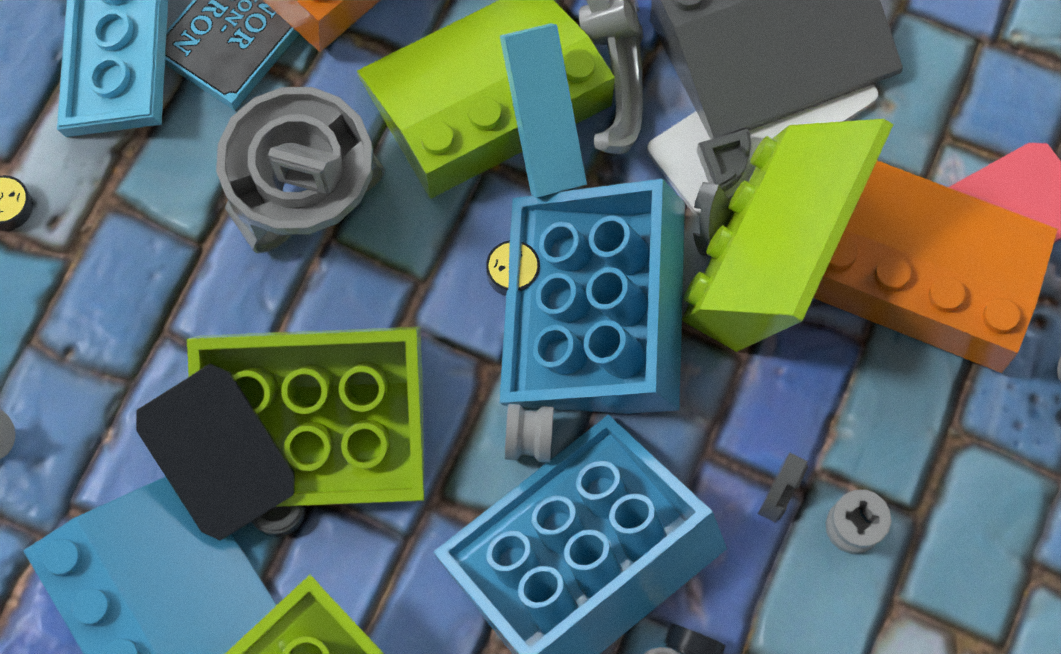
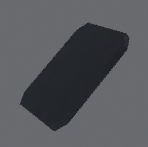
(215, 451)

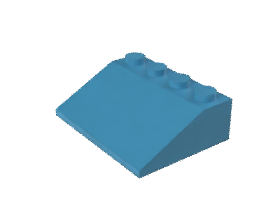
(606, 303)
(583, 546)
(148, 579)

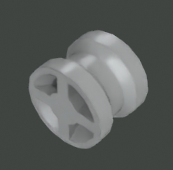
(529, 433)
(853, 532)

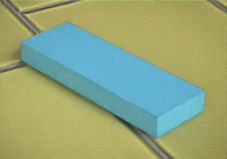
(543, 109)

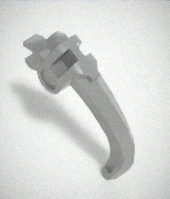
(618, 27)

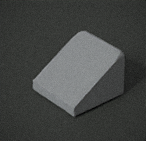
(305, 166)

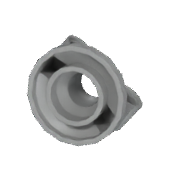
(249, 182)

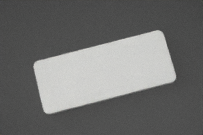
(676, 148)

